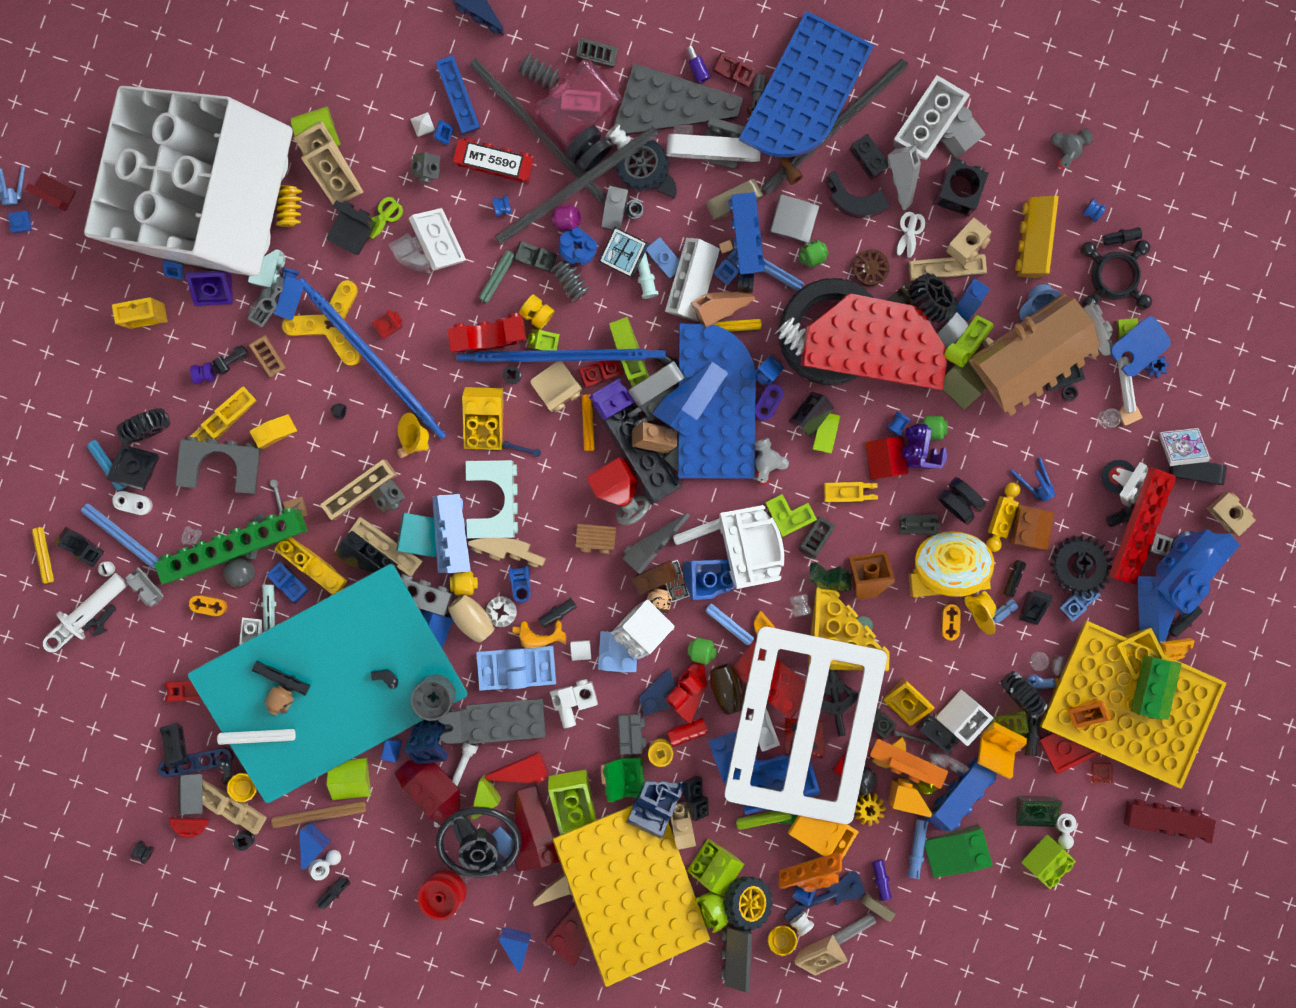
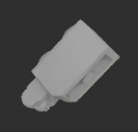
(1102, 327)

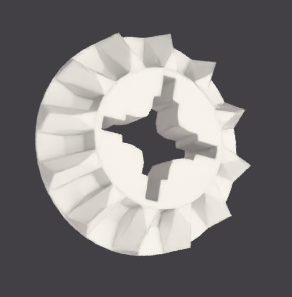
(509, 608)

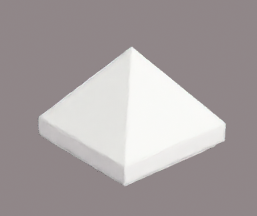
(422, 124)

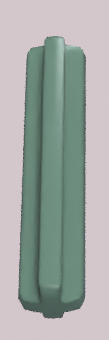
(497, 276)

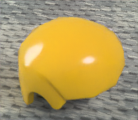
(241, 788)
(782, 940)

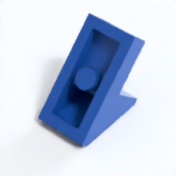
(971, 299)

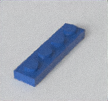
(457, 95)

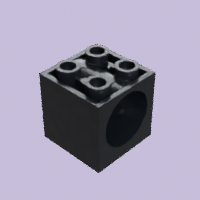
(948, 199)

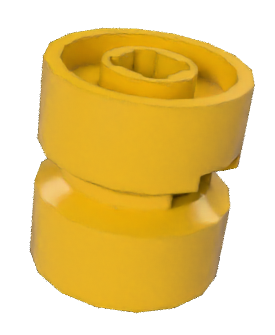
(537, 312)
(660, 752)

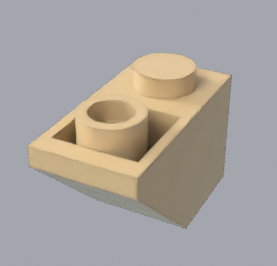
(682, 827)

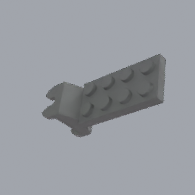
(494, 722)

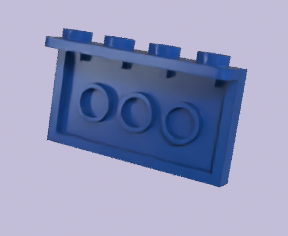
(772, 776)

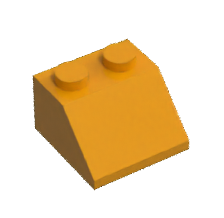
(907, 798)

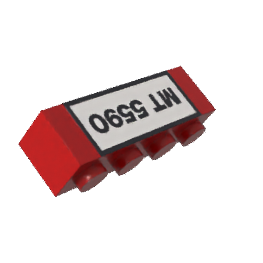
(493, 161)

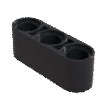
(1200, 472)

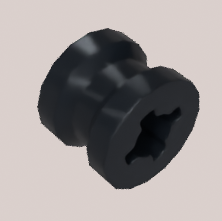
(745, 282)
(142, 852)

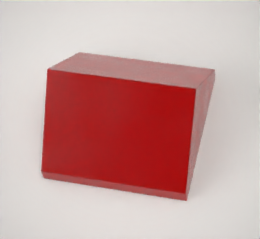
(886, 458)

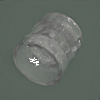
(800, 605)

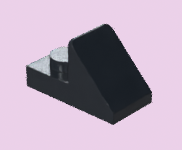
(1035, 606)

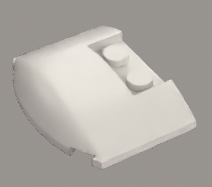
(752, 546)

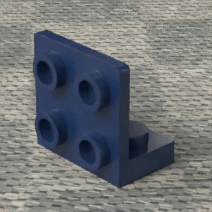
(423, 743)

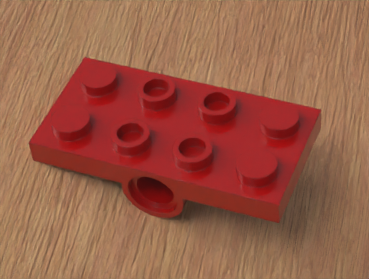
(785, 687)

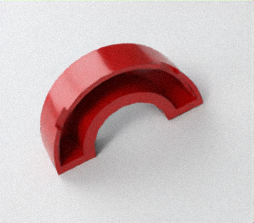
(487, 336)

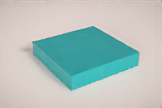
(417, 535)

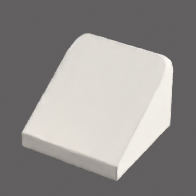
(580, 650)

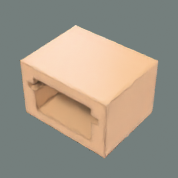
(725, 246)

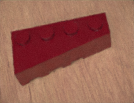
(568, 936)

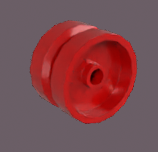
(442, 895)

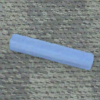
(729, 624)

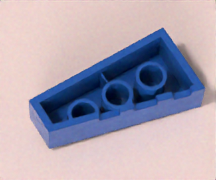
(748, 234)
(961, 796)

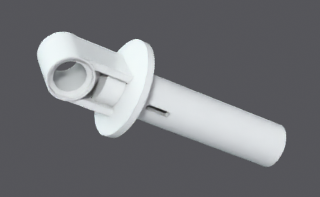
(71, 625)

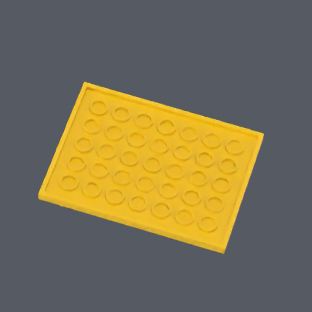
(1142, 742)
(630, 895)

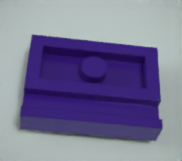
(611, 399)

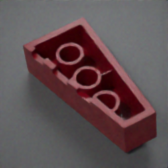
(1169, 820)

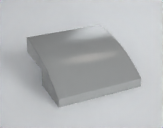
(794, 218)

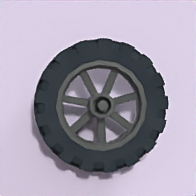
(649, 180)

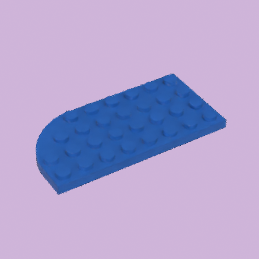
(806, 89)
(725, 432)

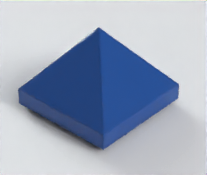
(443, 132)
(173, 269)

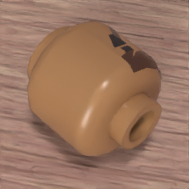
(279, 700)

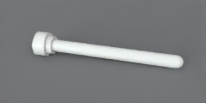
(468, 750)

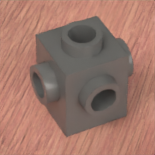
(425, 167)
(387, 496)

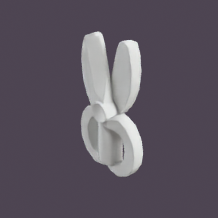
(909, 236)

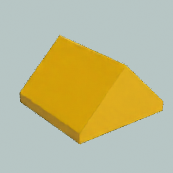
(1144, 637)
(908, 702)

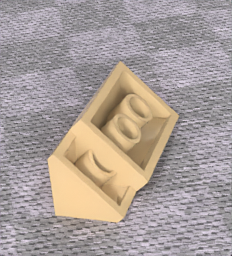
(327, 163)

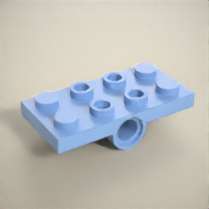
(516, 668)

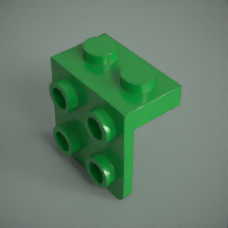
(623, 778)

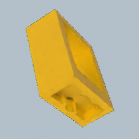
(141, 314)

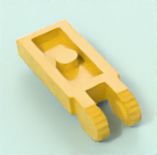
(848, 492)

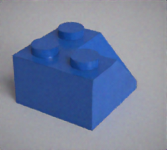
(722, 752)

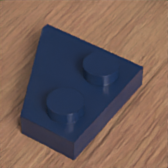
(654, 697)

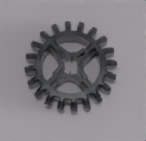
(933, 298)
(143, 426)
(1024, 694)

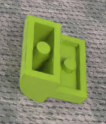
(305, 120)

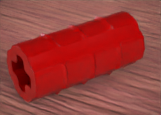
(687, 732)

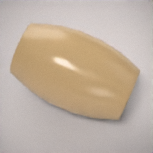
(471, 618)

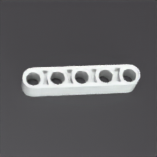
(710, 148)

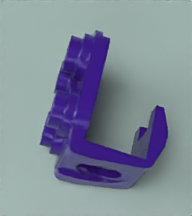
(917, 449)

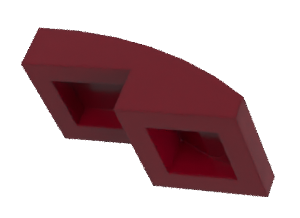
(733, 70)

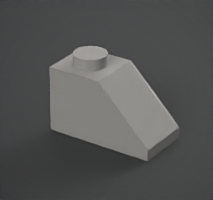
(614, 208)

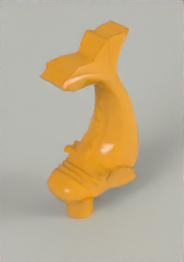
(530, 640)

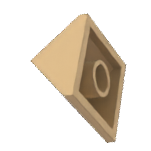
(820, 956)

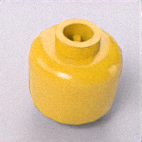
(463, 583)

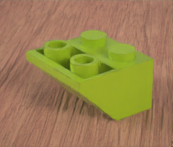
(1048, 862)
(715, 867)

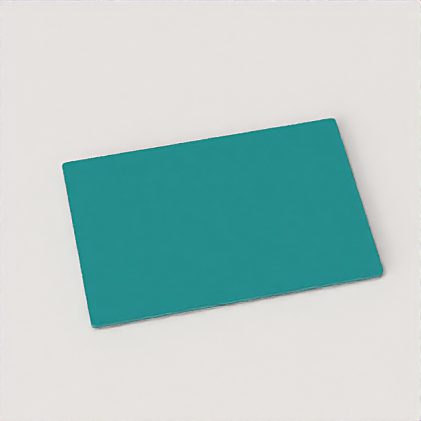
(334, 651)

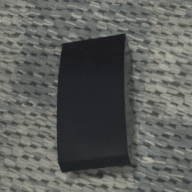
(696, 802)

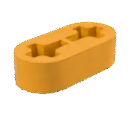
(208, 601)
(945, 622)

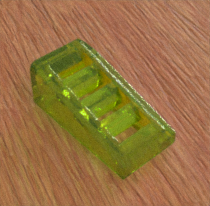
(1014, 716)

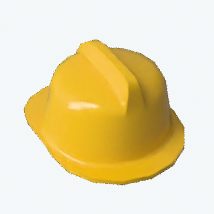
(412, 435)
(983, 611)

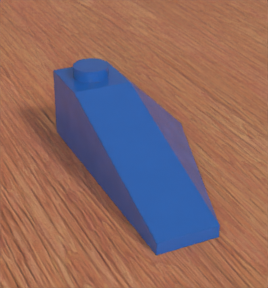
(688, 401)
(707, 578)
(1154, 608)

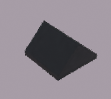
(811, 413)

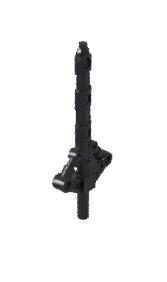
(834, 687)

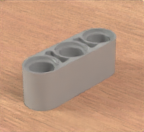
(656, 384)

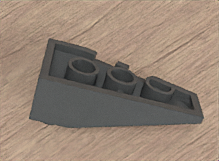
(646, 549)

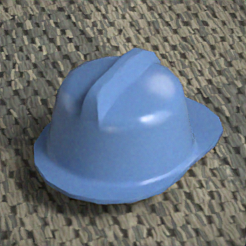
(1038, 298)

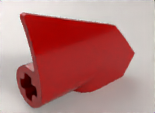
(688, 692)

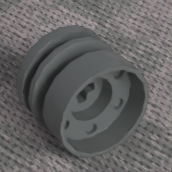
(423, 701)

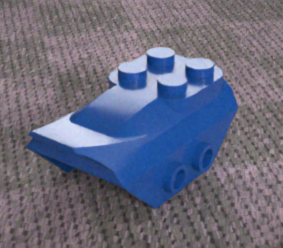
(1191, 566)

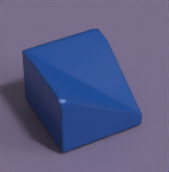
(391, 750)

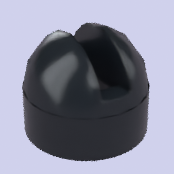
(1069, 390)
(339, 411)

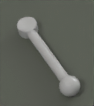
(274, 483)

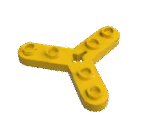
(316, 324)

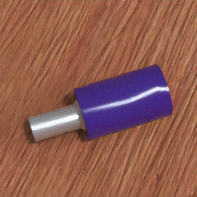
(697, 66)

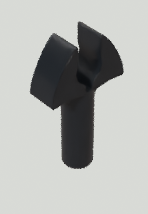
(100, 621)

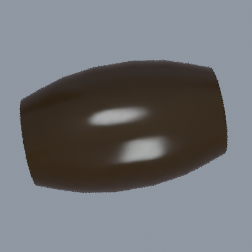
(727, 688)

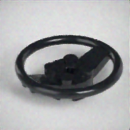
(477, 846)

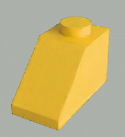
(273, 431)

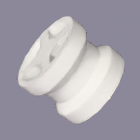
(802, 924)

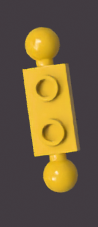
(1003, 517)

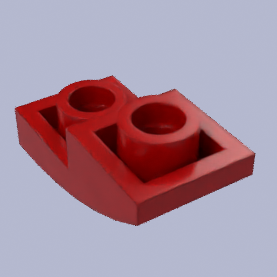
(599, 372)

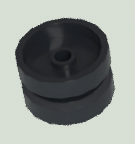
(588, 149)
(961, 500)

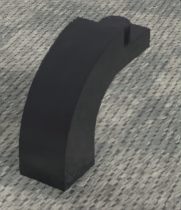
(855, 206)

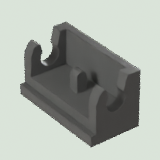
(190, 794)

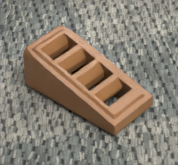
(254, 344)

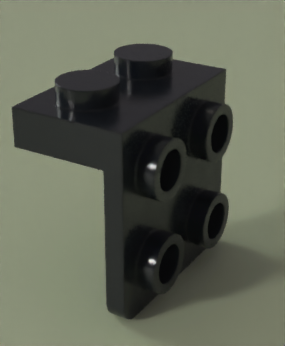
(350, 227)

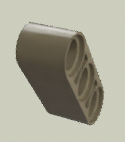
(719, 205)

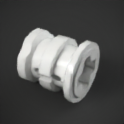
(618, 136)

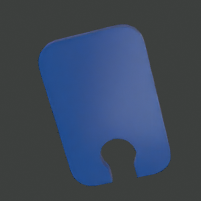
(1145, 344)

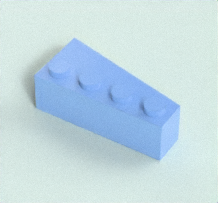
(450, 534)

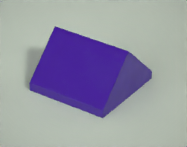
(210, 287)

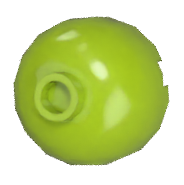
(713, 910)

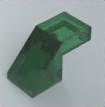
(834, 579)

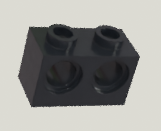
(869, 156)

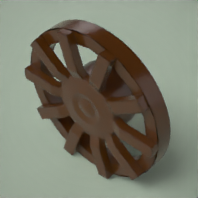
(871, 267)

